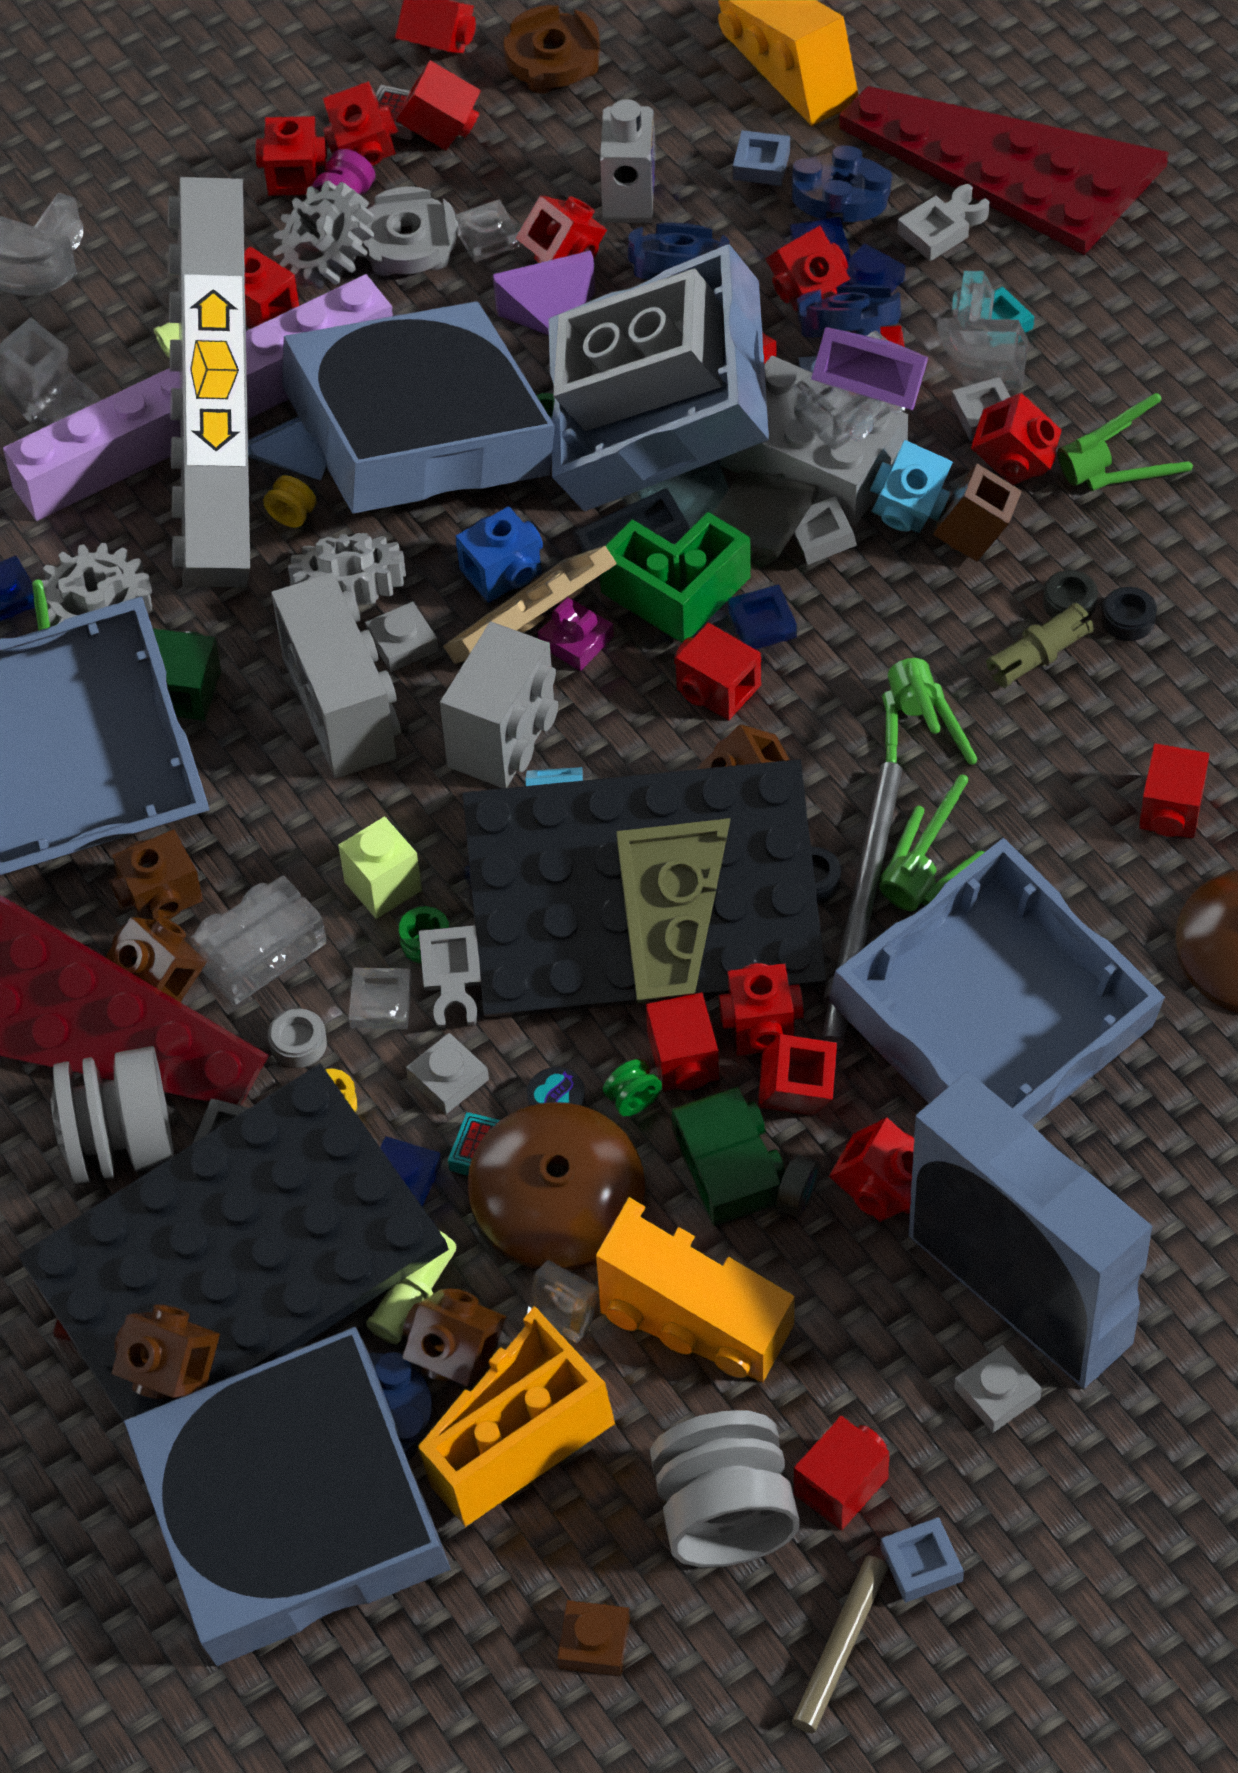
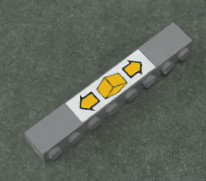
(212, 383)

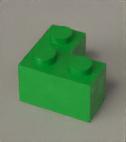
(677, 583)

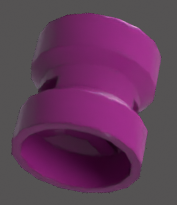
(348, 168)

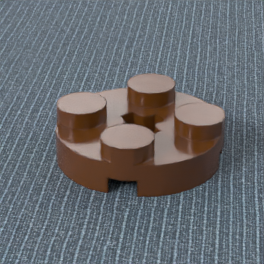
(551, 68)

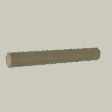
(840, 1644)

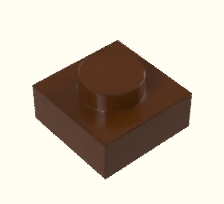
(593, 1638)

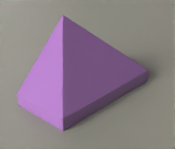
(544, 290)
(870, 367)

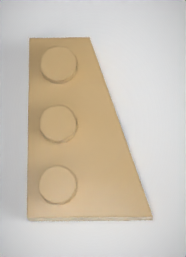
(526, 606)

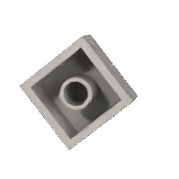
(499, 705)

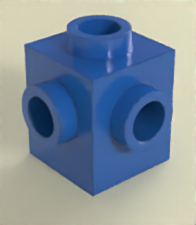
(499, 553)

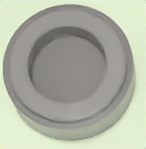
(297, 1038)

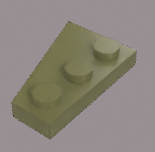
(669, 902)

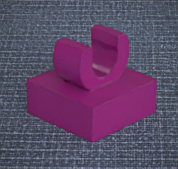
(576, 633)

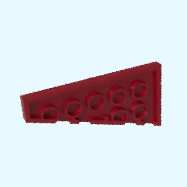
(1033, 172)
(77, 1005)

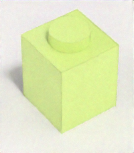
(380, 867)

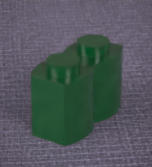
(727, 1155)

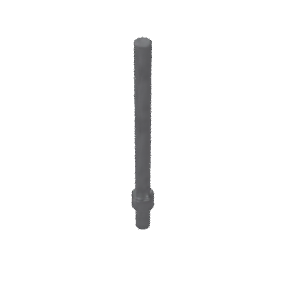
(865, 888)

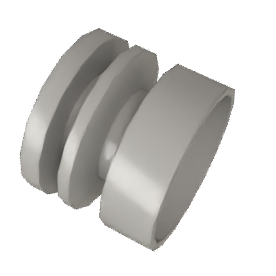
(112, 1115)
(724, 1489)

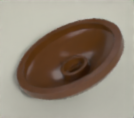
(1209, 940)
(546, 1216)

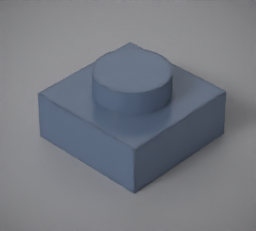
(761, 158)
(921, 1559)

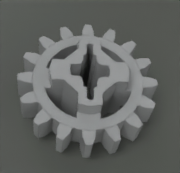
(324, 234)
(358, 564)
(93, 582)

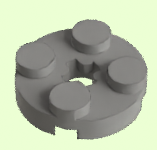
(412, 253)

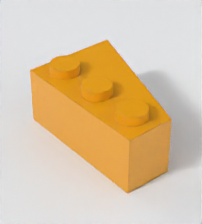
(797, 49)
(689, 1299)
(516, 1422)

